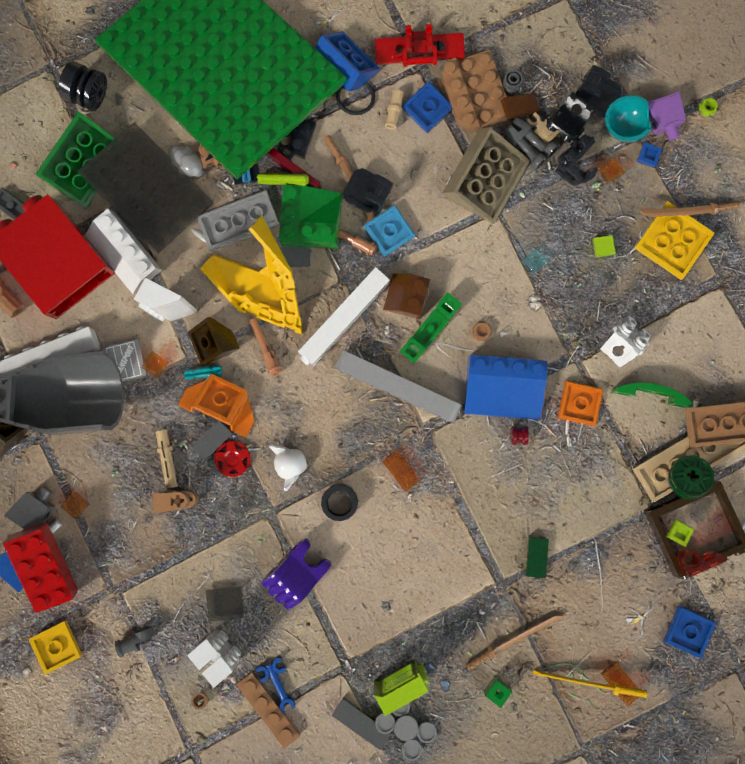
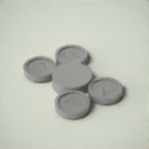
(406, 729)

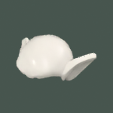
(288, 464)

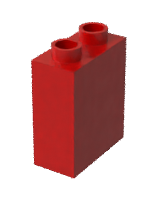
(51, 256)

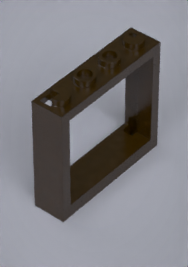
(653, 513)

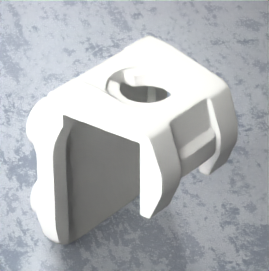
(630, 337)

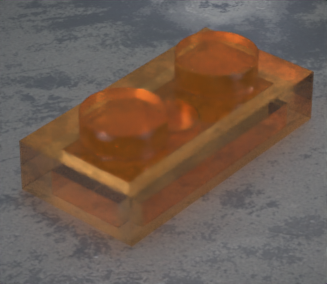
(401, 470)
(615, 673)

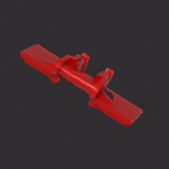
(418, 43)

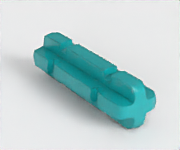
(203, 372)

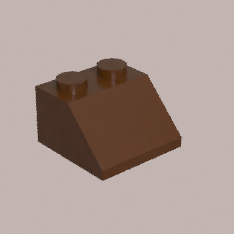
(406, 295)

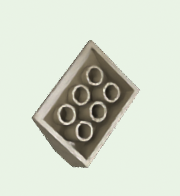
(486, 175)

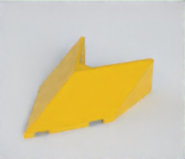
(264, 293)

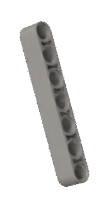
(398, 386)

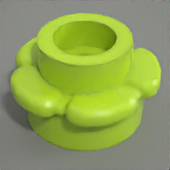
(711, 103)

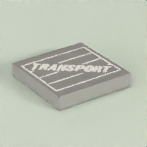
(128, 359)

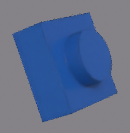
(649, 155)

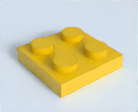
(55, 647)

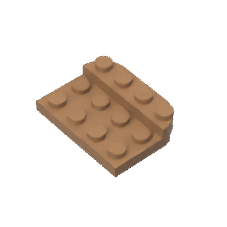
(475, 91)

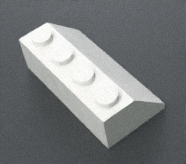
(122, 250)
(162, 302)

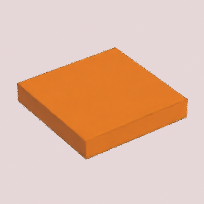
(580, 403)

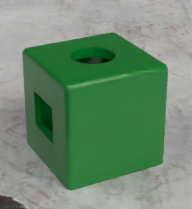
(500, 698)

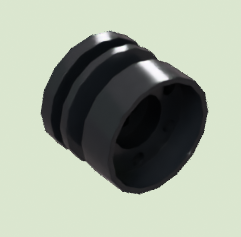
(82, 86)

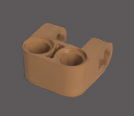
(173, 501)

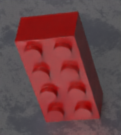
(40, 567)

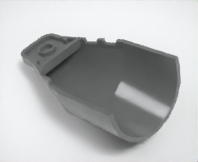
(64, 395)

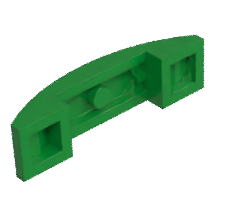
(431, 327)
(675, 398)

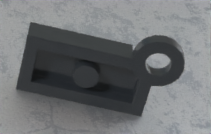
(300, 140)

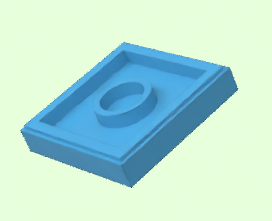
(389, 231)

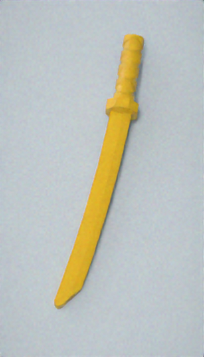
(615, 687)

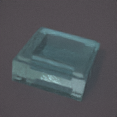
(535, 261)

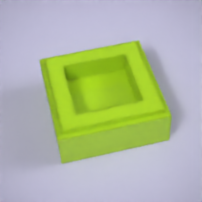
(603, 246)
(680, 532)

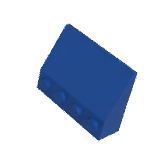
(505, 387)

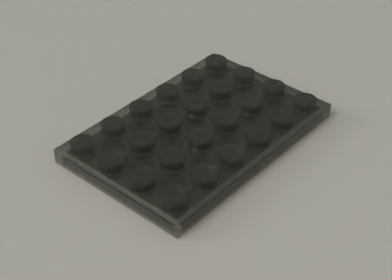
(146, 187)

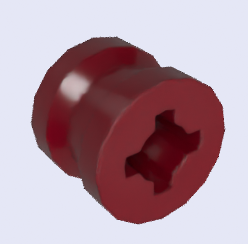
(519, 435)

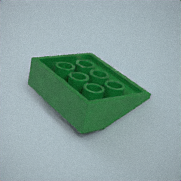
(71, 152)

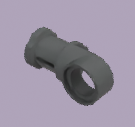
(133, 643)

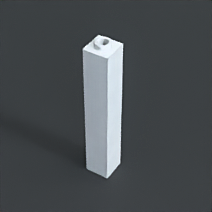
(343, 317)

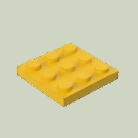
(674, 242)

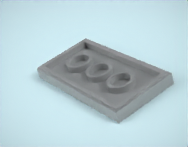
(232, 221)

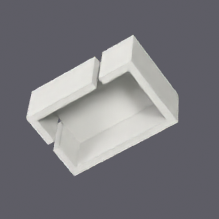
(221, 652)

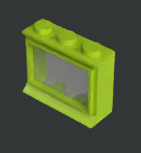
(401, 687)

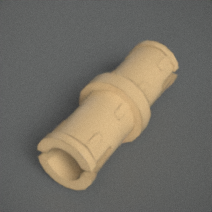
(394, 109)

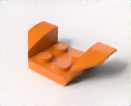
(221, 401)

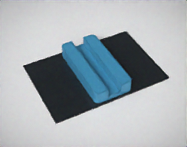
(248, 176)

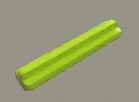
(283, 179)

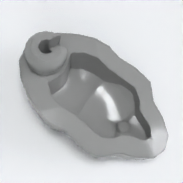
(186, 160)

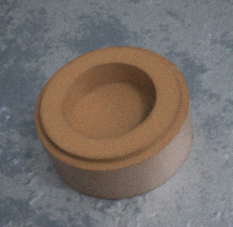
(481, 331)

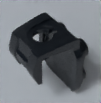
(599, 90)
(562, 120)
(568, 159)
(367, 191)

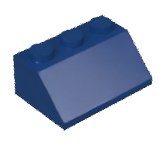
(347, 59)

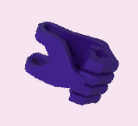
(294, 577)

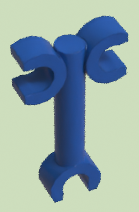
(272, 670)

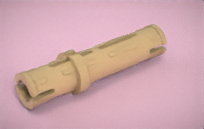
(166, 458)

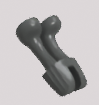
(516, 136)

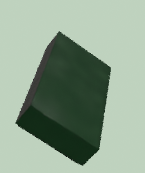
(537, 557)

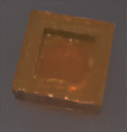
(611, 170)
(154, 364)
(75, 505)

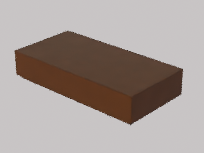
(520, 105)

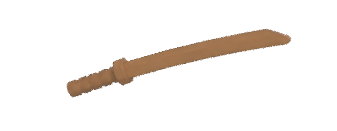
(341, 160)
(712, 208)
(491, 652)

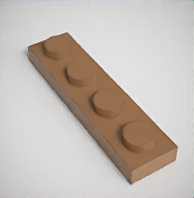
(268, 709)

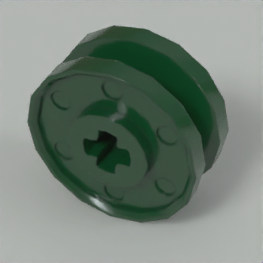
(700, 472)

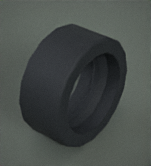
(328, 512)

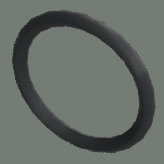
(357, 112)

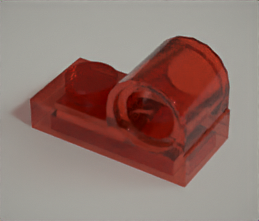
(698, 563)

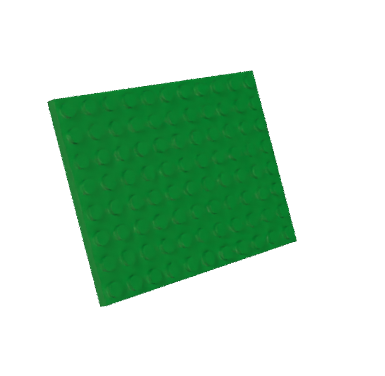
(223, 72)

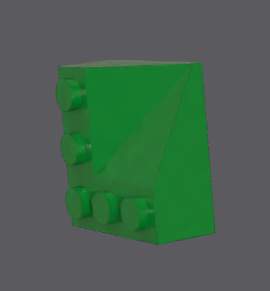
(310, 217)

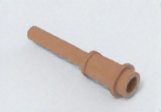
(359, 243)
(269, 357)

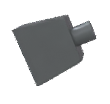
(31, 509)

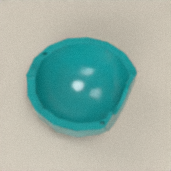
(628, 119)

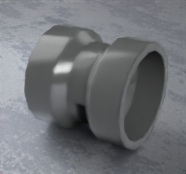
(510, 86)

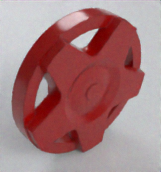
(232, 459)

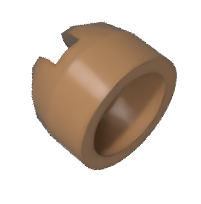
(197, 697)

